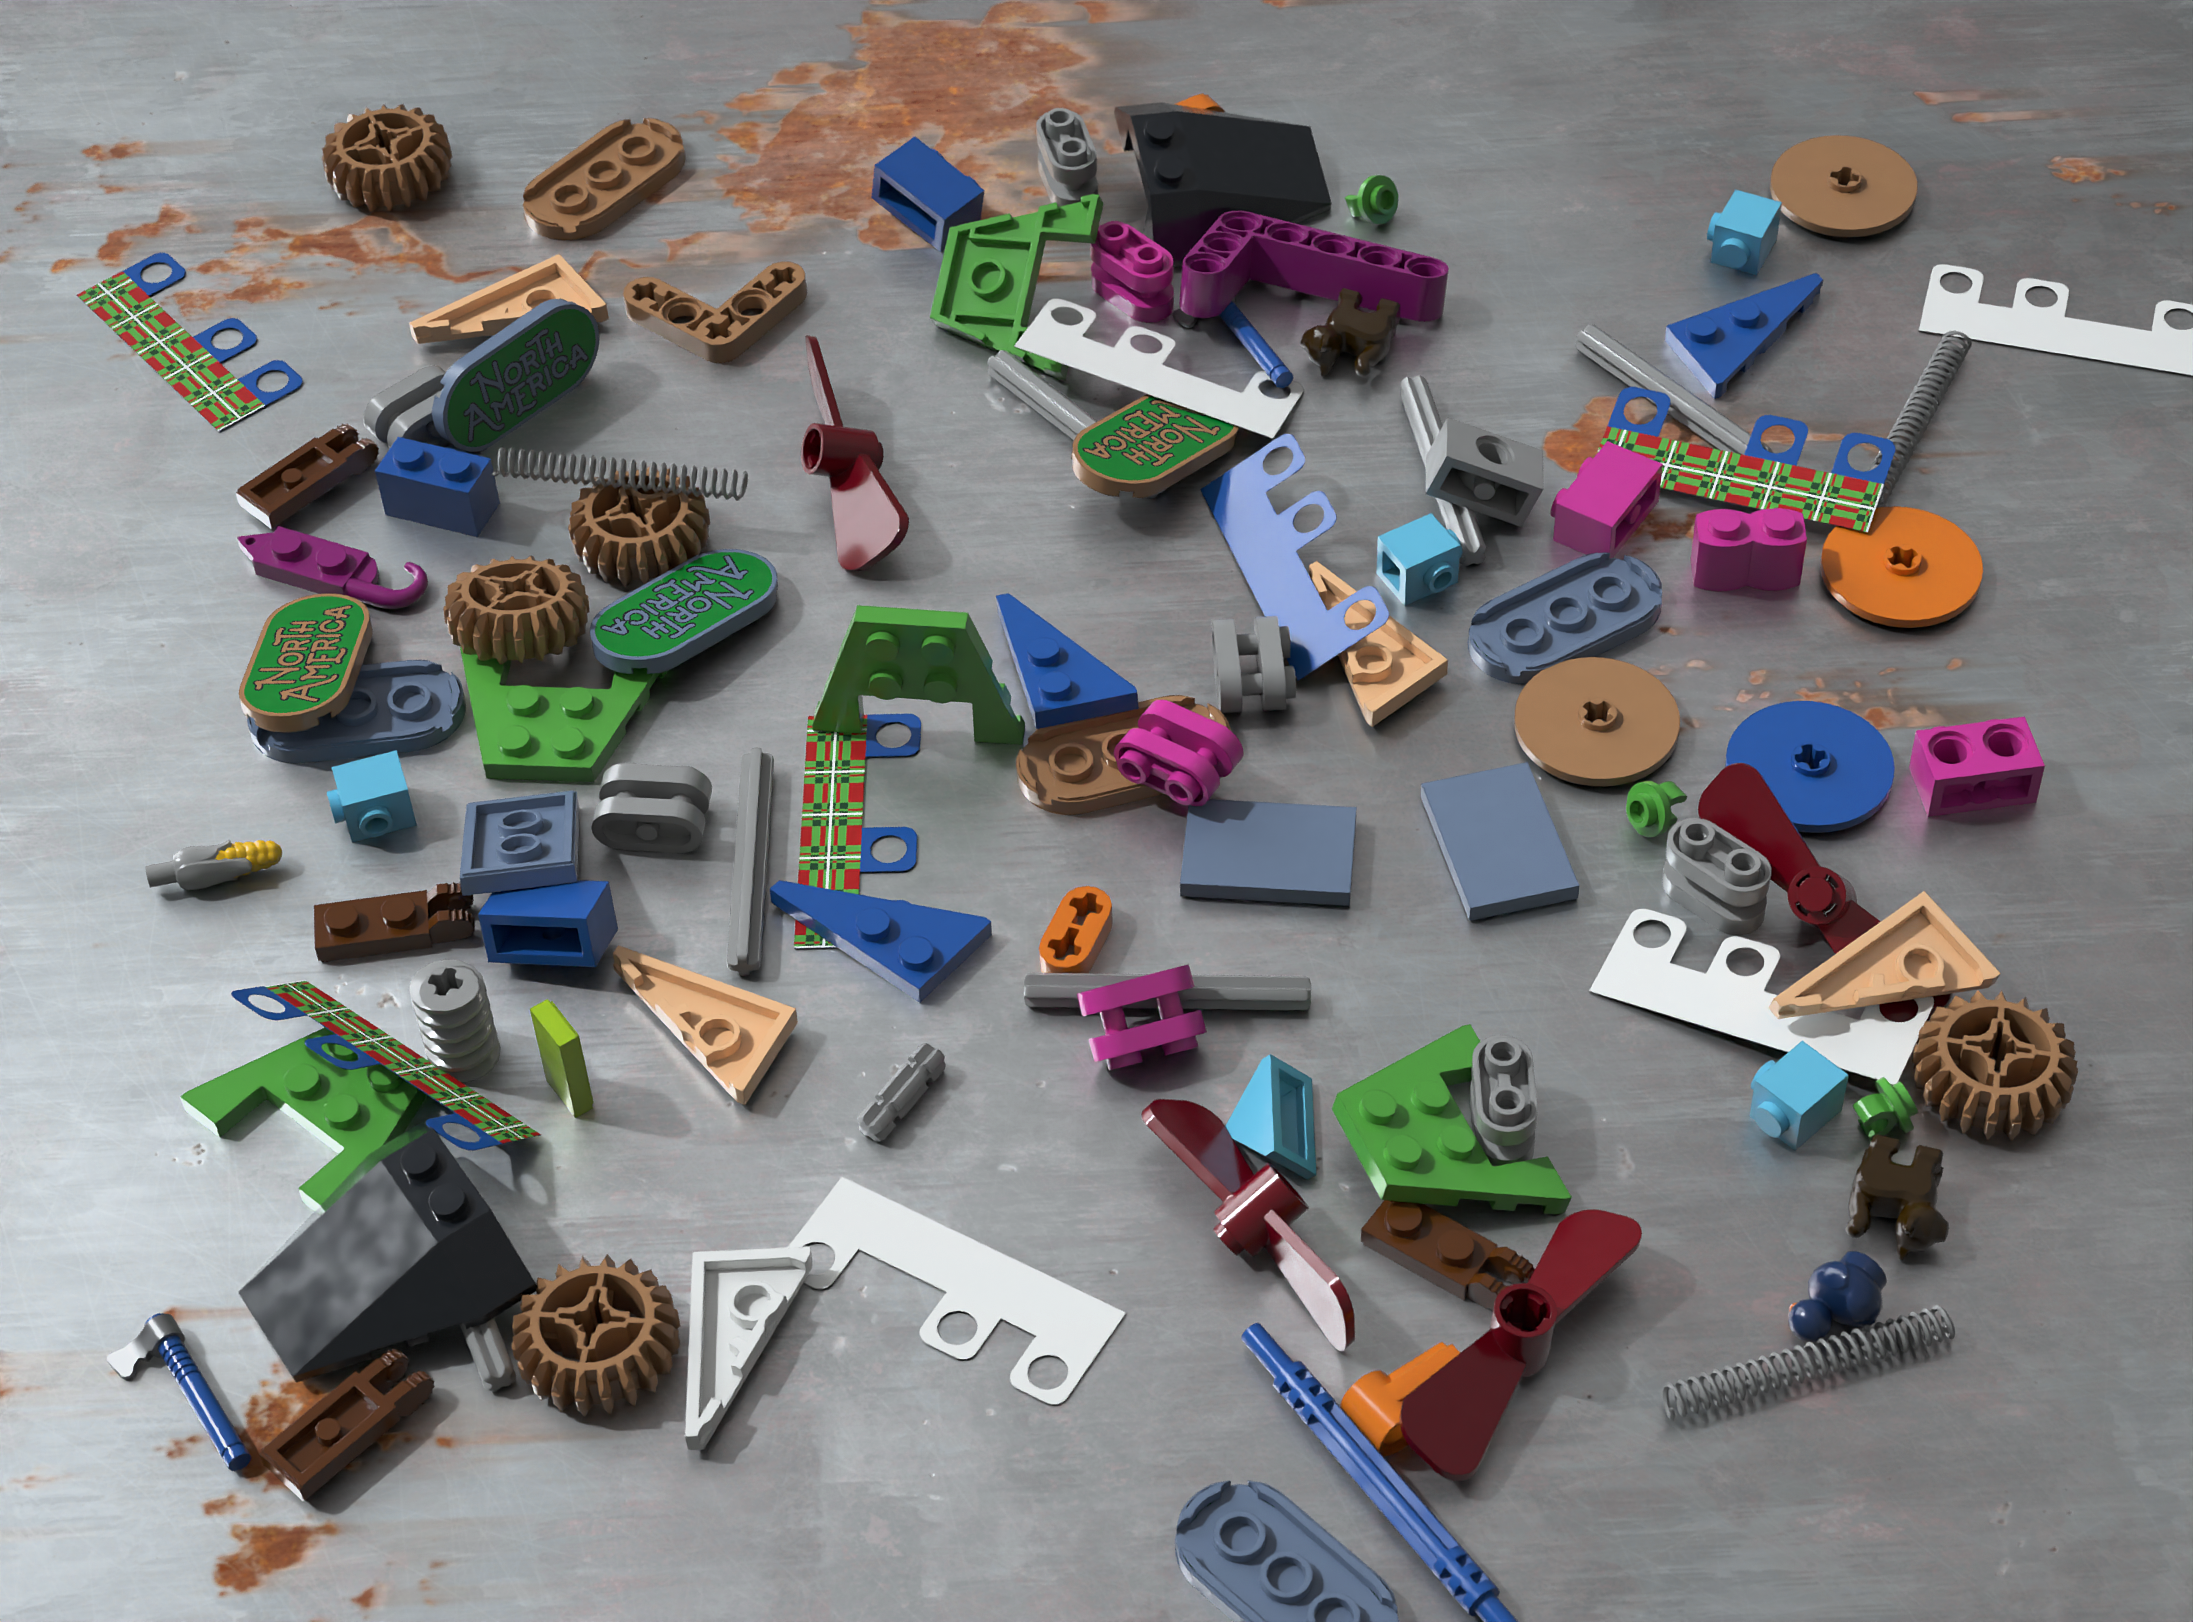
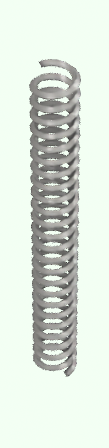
(1939, 395)
(622, 471)
(1809, 1366)

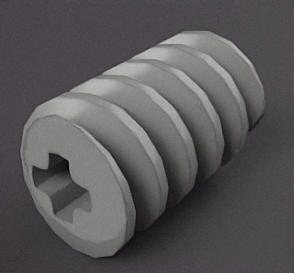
(455, 1019)

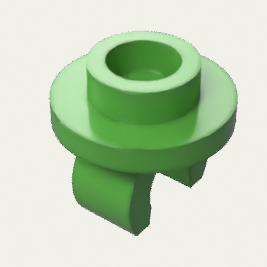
(1375, 200)
(1650, 806)
(1882, 1111)

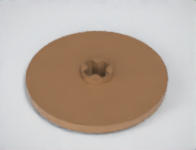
(1843, 186)
(1629, 746)

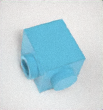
(1744, 232)
(1418, 559)
(371, 797)
(1797, 1095)

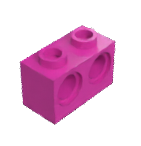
(1976, 766)

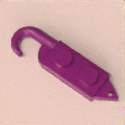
(327, 568)

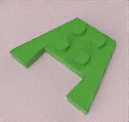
(994, 271)
(916, 657)
(550, 729)
(339, 1106)
(1420, 1142)

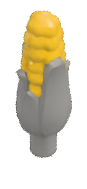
(209, 865)

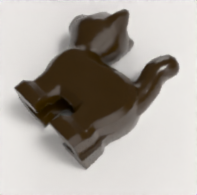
(1354, 332)
(1899, 1192)

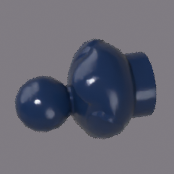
(1839, 1292)

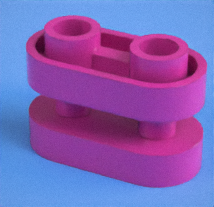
(1132, 272)
(1178, 753)
(1123, 1045)

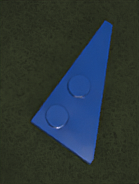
(1732, 335)
(1056, 673)
(896, 940)

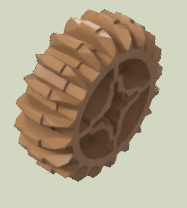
(387, 157)
(637, 531)
(516, 609)
(2028, 1052)
(580, 1321)

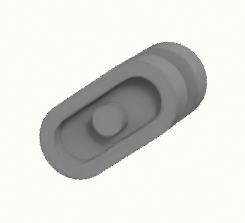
(1066, 156)
(407, 409)
(1270, 646)
(652, 808)
(1716, 876)
(1503, 1099)

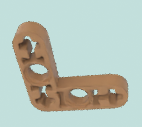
(721, 332)

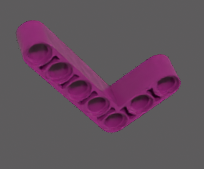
(1306, 261)

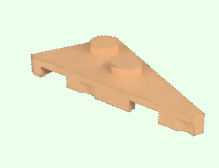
(506, 301)
(1385, 665)
(1900, 959)
(720, 1024)

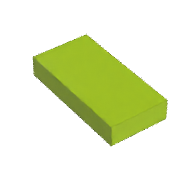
(562, 1057)

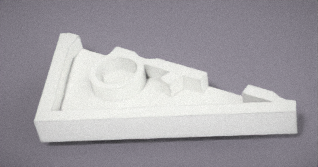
(732, 1316)

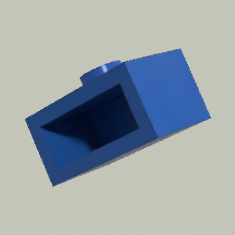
(926, 192)
(437, 486)
(549, 924)

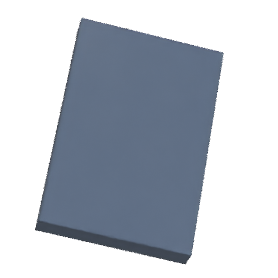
(1499, 841)
(520, 843)
(1269, 852)

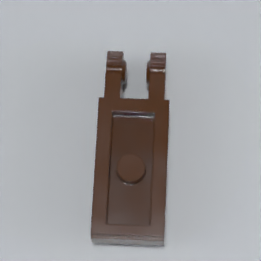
(306, 474)
(392, 923)
(1443, 1251)
(345, 1423)

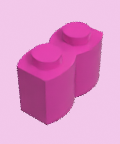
(1748, 549)

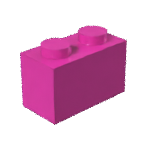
(1606, 500)

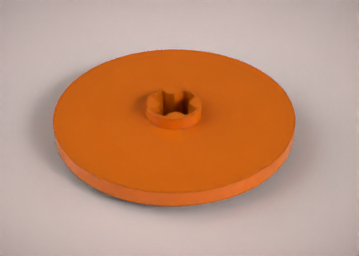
(1872, 572)

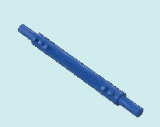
(1379, 1480)

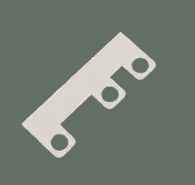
(2050, 330)
(1148, 375)
(1740, 1004)
(974, 1279)

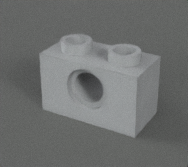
(1484, 472)

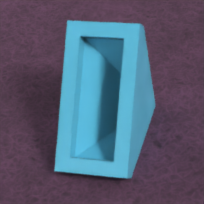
(1278, 1116)

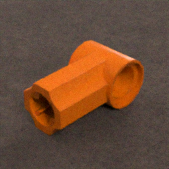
(1377, 1398)

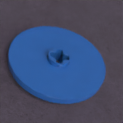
(1847, 757)

